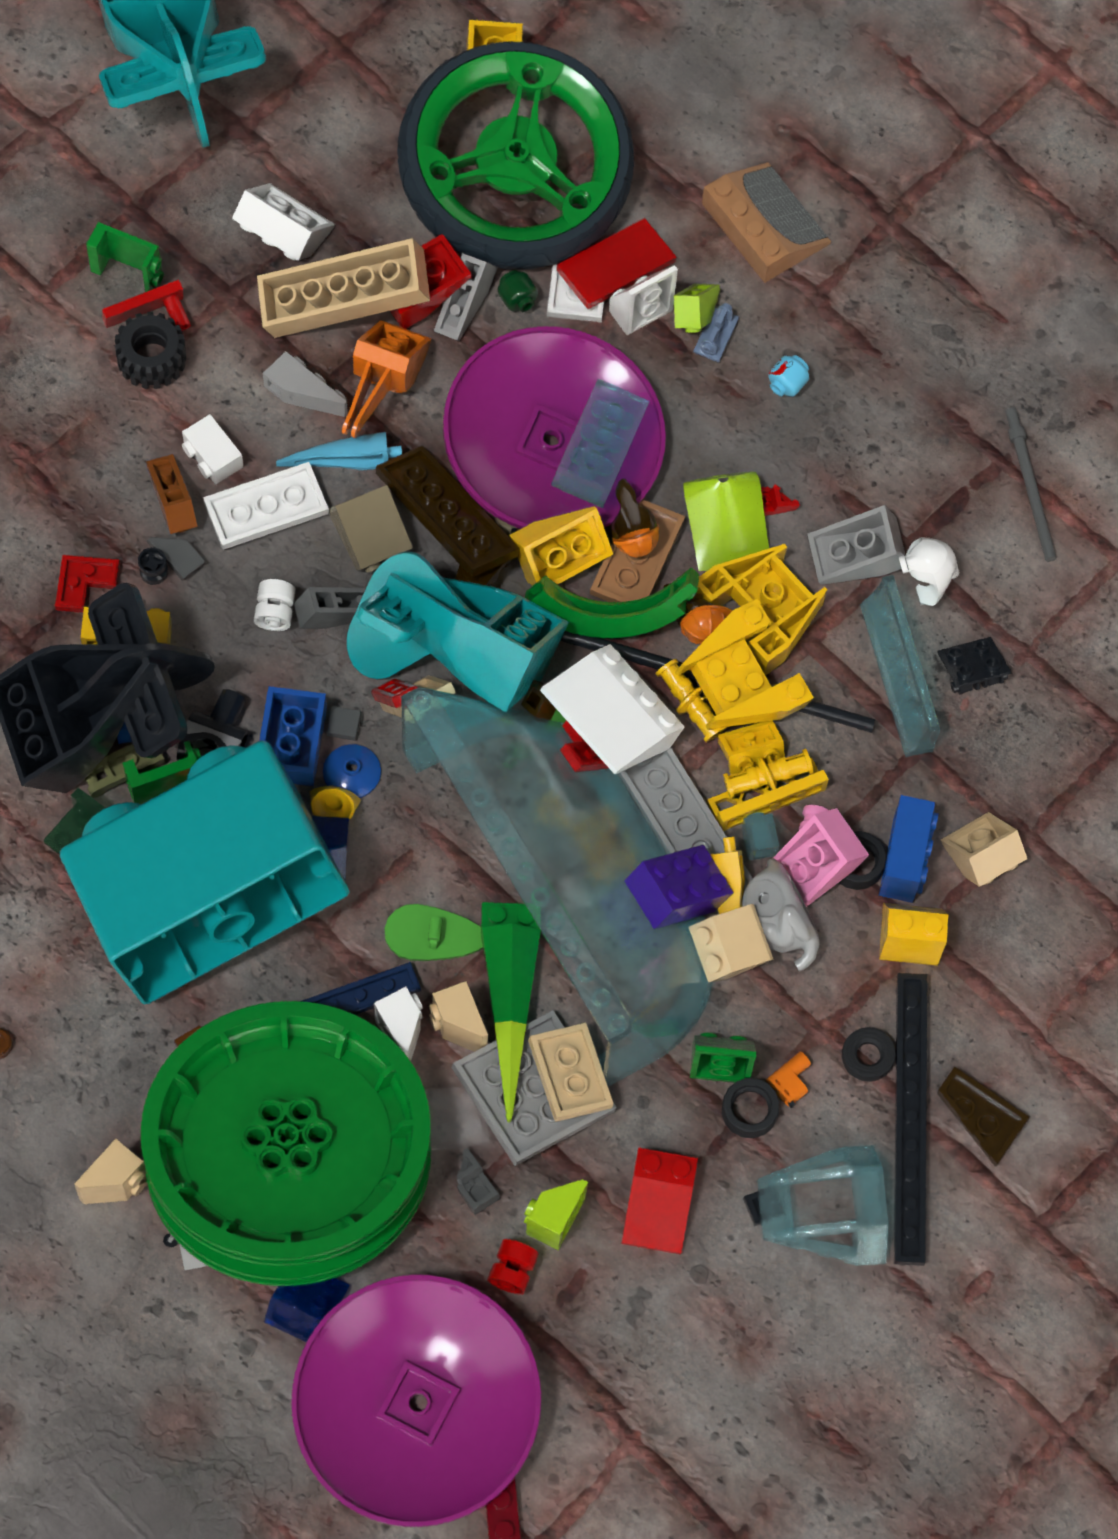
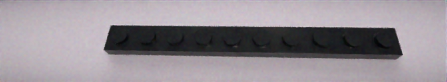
(910, 1120)

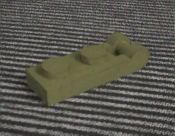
(114, 769)

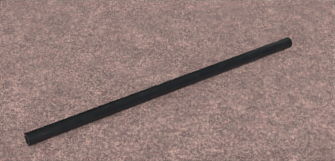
(656, 661)

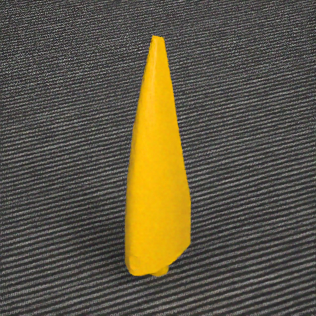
(732, 868)

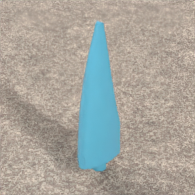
(353, 453)

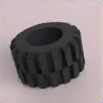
(145, 331)

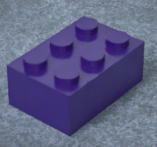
(678, 886)

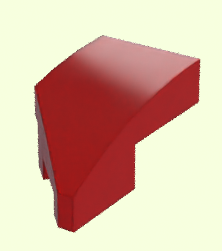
(776, 502)

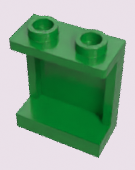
(158, 780)

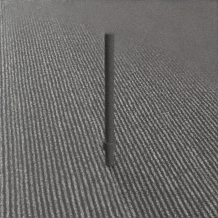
(1018, 436)

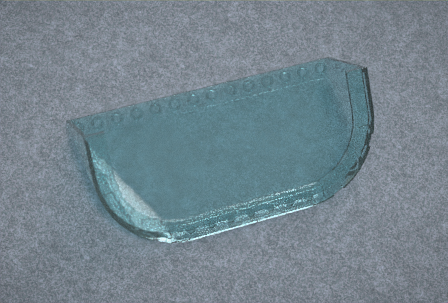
(567, 852)

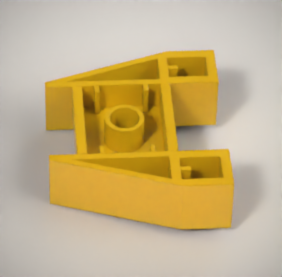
(780, 593)
(734, 677)

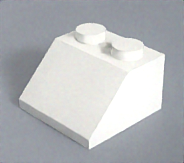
(400, 1019)

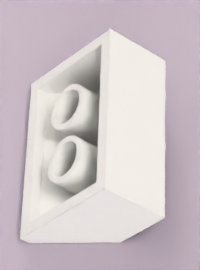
(282, 221)

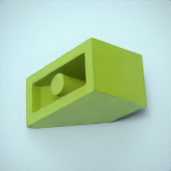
(695, 306)

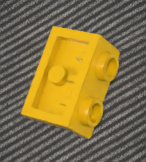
(750, 742)

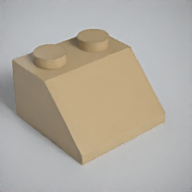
(985, 849)
(730, 943)
(458, 1017)
(112, 1176)

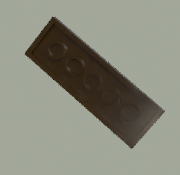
(447, 511)

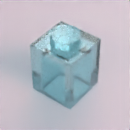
(760, 836)

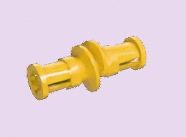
(690, 699)
(764, 774)

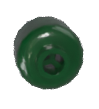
(517, 291)

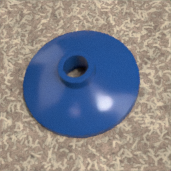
(360, 781)

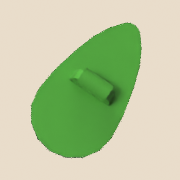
(431, 934)

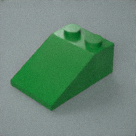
(722, 1058)

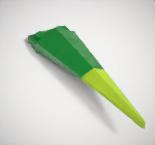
(510, 956)

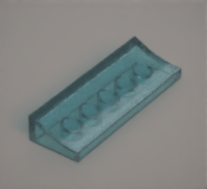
(900, 669)

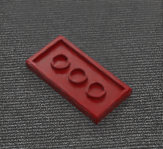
(616, 263)

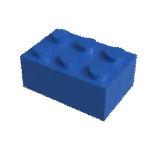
(294, 730)
(908, 849)

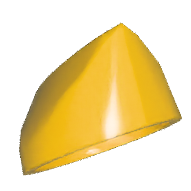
(333, 802)

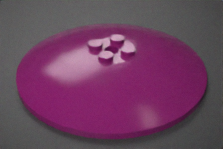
(532, 388)
(406, 1342)

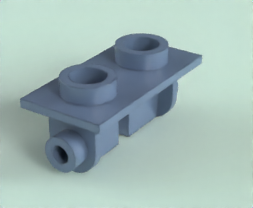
(717, 333)

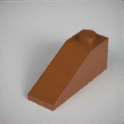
(172, 494)

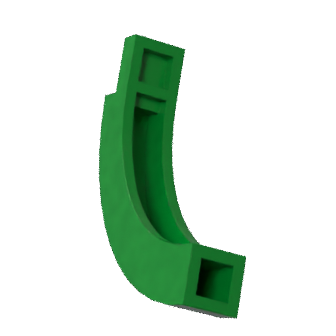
(616, 618)

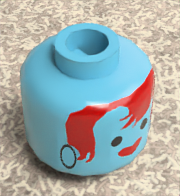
(788, 375)

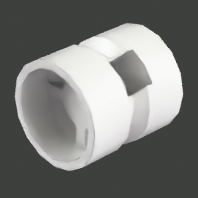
(274, 605)

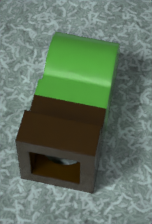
(539, 705)

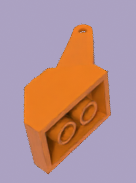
(384, 357)

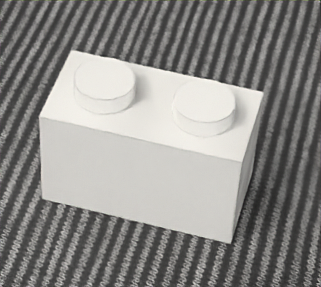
(212, 450)

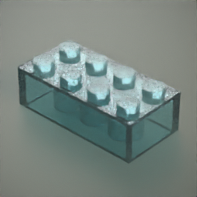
(600, 443)

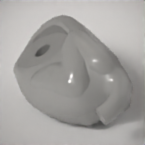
(782, 913)

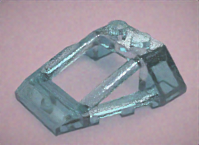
(869, 1201)

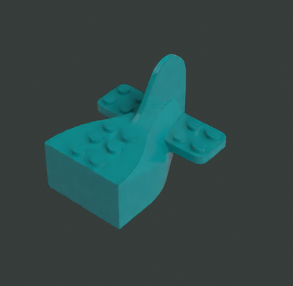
(173, 52)
(475, 630)

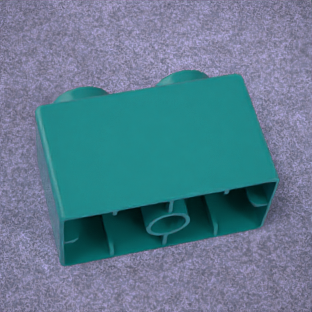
(192, 855)

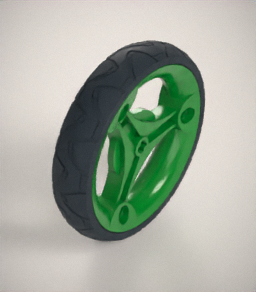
(529, 172)

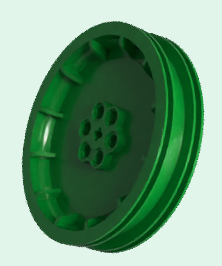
(289, 1219)

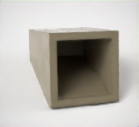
(370, 528)

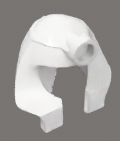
(932, 563)

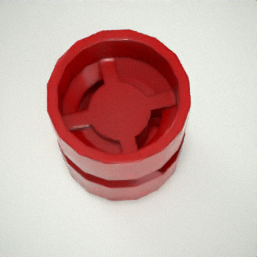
(517, 1257)

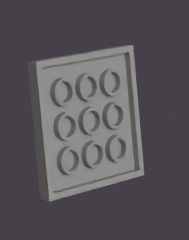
(532, 1120)

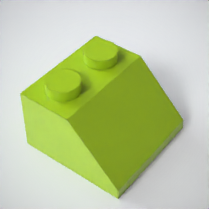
(554, 1213)

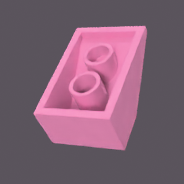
(821, 854)

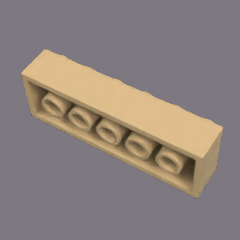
(343, 288)

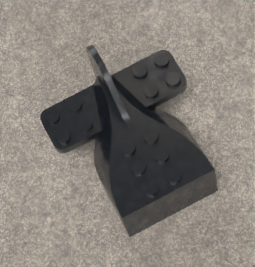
(72, 699)

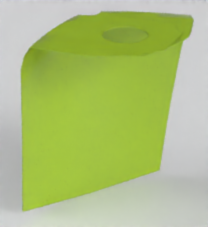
(725, 517)

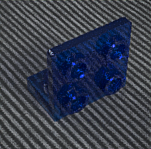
(302, 1307)

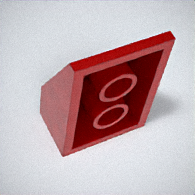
(444, 275)
(659, 1201)

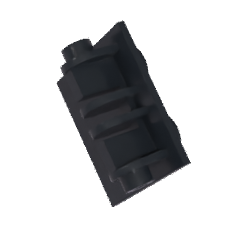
(973, 664)

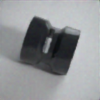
(152, 559)

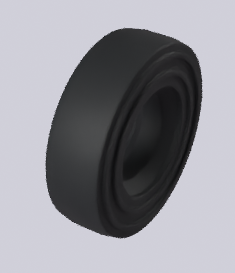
(881, 1042)

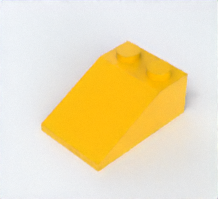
(562, 545)

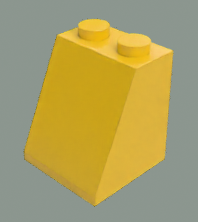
(913, 934)

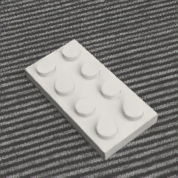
(265, 505)

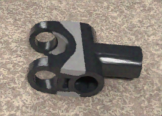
(218, 728)

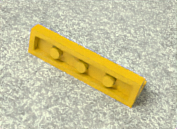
(768, 800)

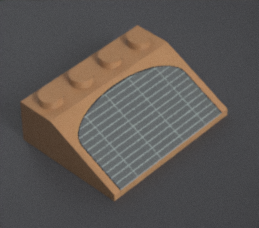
(763, 219)

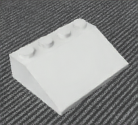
(613, 709)

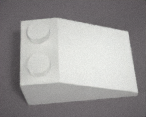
(645, 300)

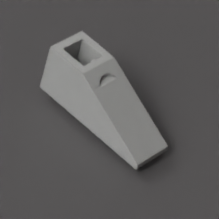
(300, 387)

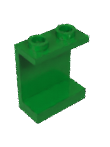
(115, 244)

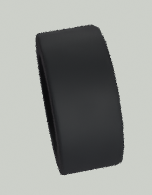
(860, 882)
(759, 1087)

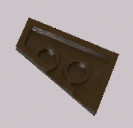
(982, 1113)

